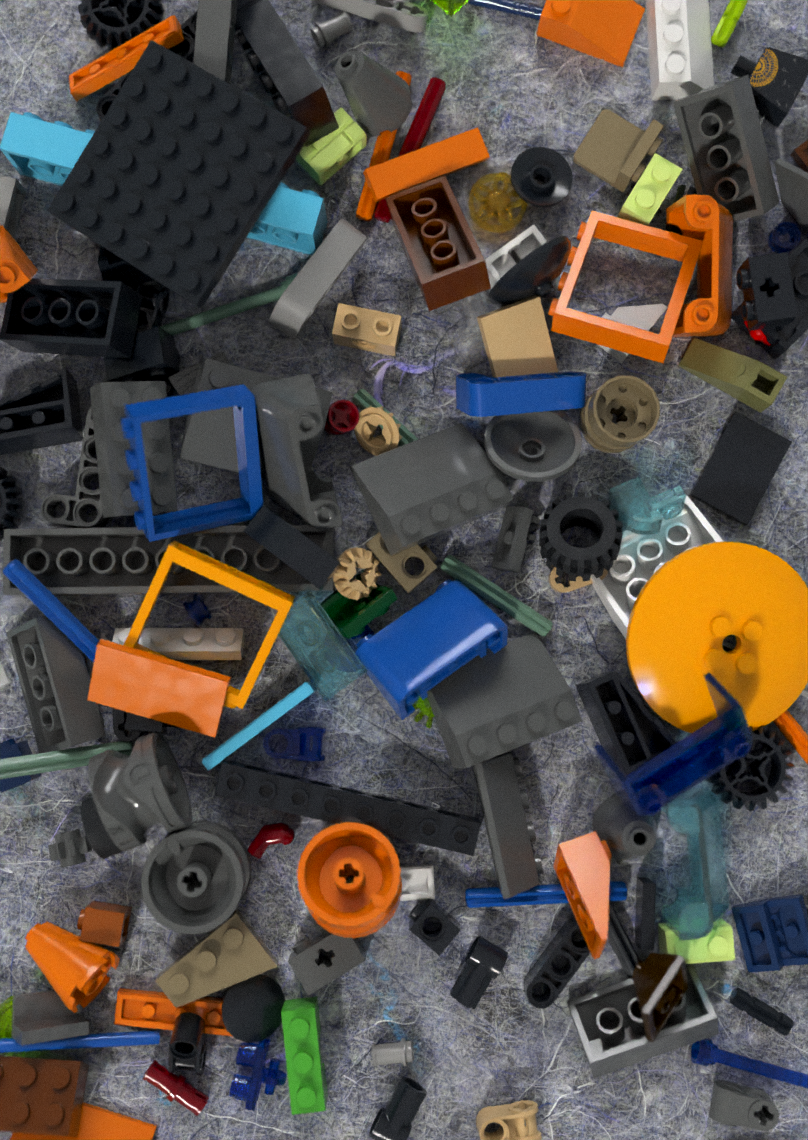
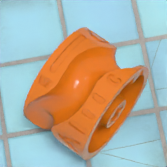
(357, 854)

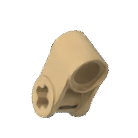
(511, 1121)

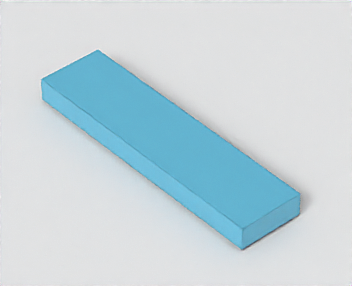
(258, 725)

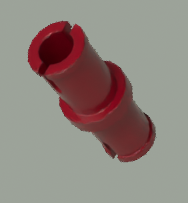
(175, 1088)

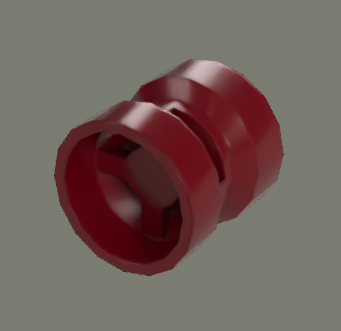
(345, 414)

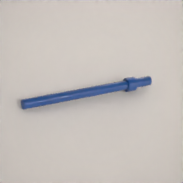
(85, 1041)

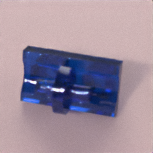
(248, 1088)

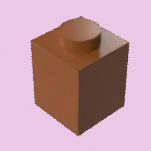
(104, 923)

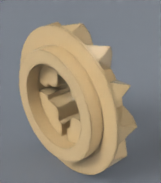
(366, 428)
(350, 560)

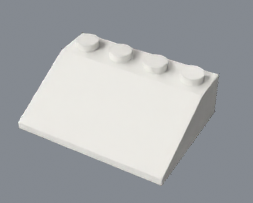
(644, 554)

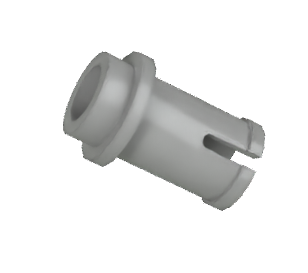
(331, 29)
(393, 1053)

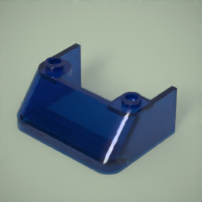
(687, 761)

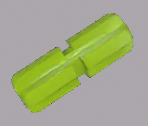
(728, 22)

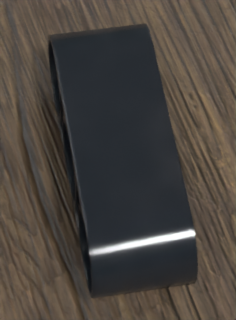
(556, 978)

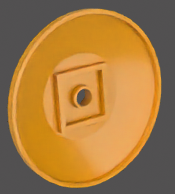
(690, 610)

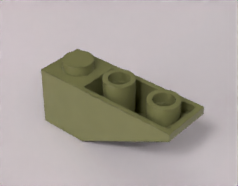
(733, 374)

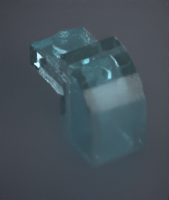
(639, 511)

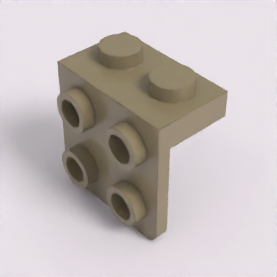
(617, 149)

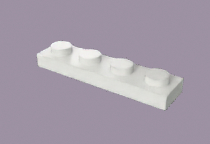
(190, 642)

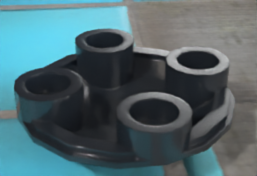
(253, 1008)

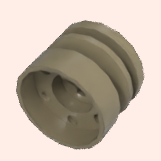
(635, 409)

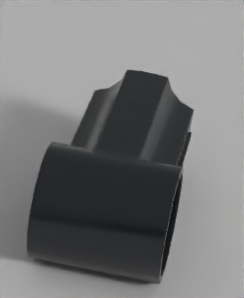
(482, 964)
(396, 1118)

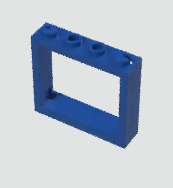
(248, 458)

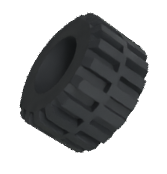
(586, 513)

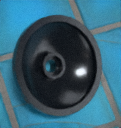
(533, 273)

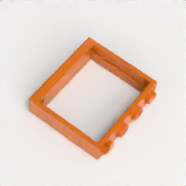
(612, 333)

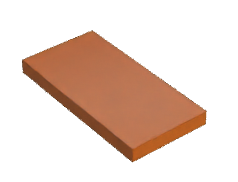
(158, 688)

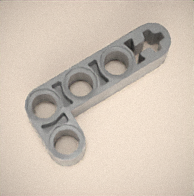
(316, 279)

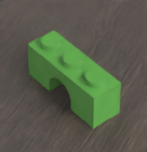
(303, 1055)

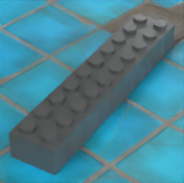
(126, 562)

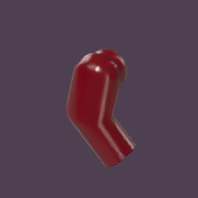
(270, 834)

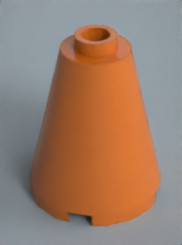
(71, 966)

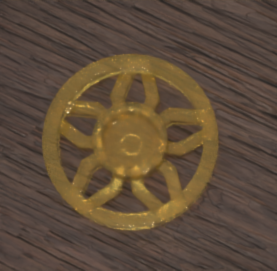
(496, 203)

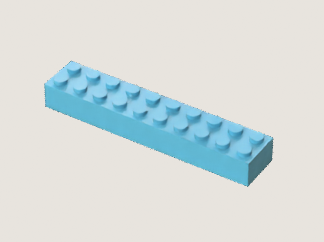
(51, 151)

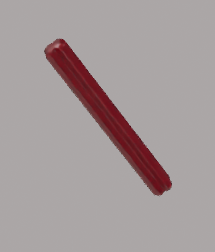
(417, 131)

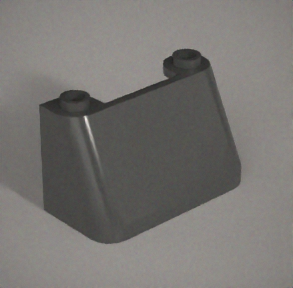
(285, 415)

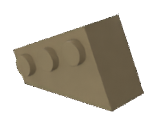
(216, 962)

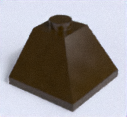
(658, 989)

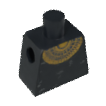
(774, 81)

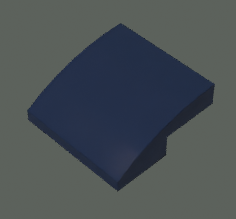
(773, 932)

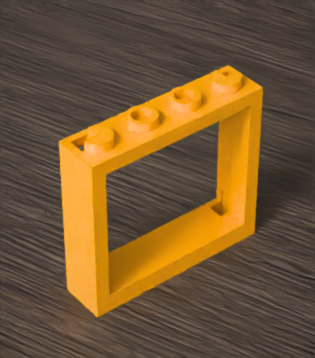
(229, 577)

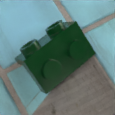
(353, 615)

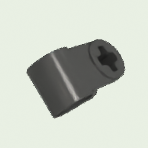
(737, 1105)

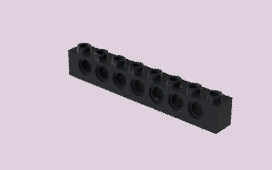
(344, 804)

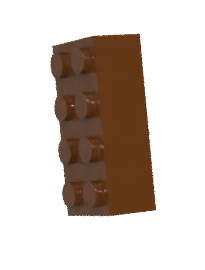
(438, 243)
(41, 1095)

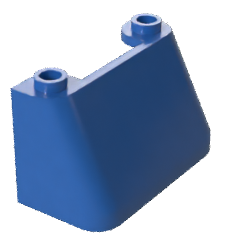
(430, 644)

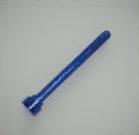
(706, 1053)

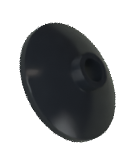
(546, 166)

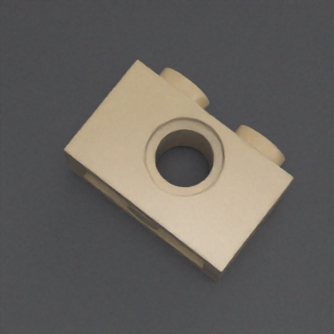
(366, 329)

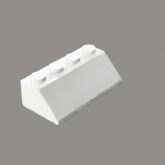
(679, 47)

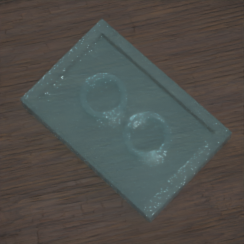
(319, 647)

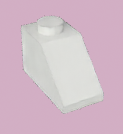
(637, 316)

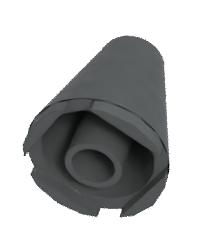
(373, 92)
(624, 830)

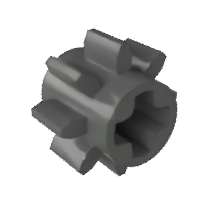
(69, 848)

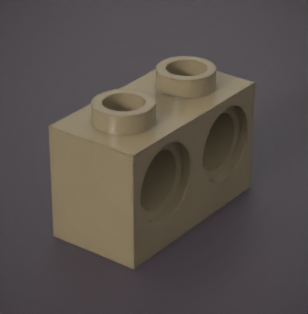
(396, 563)

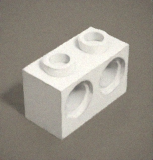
(512, 253)

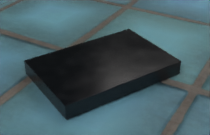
(740, 468)

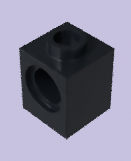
(440, 938)

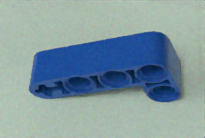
(519, 394)

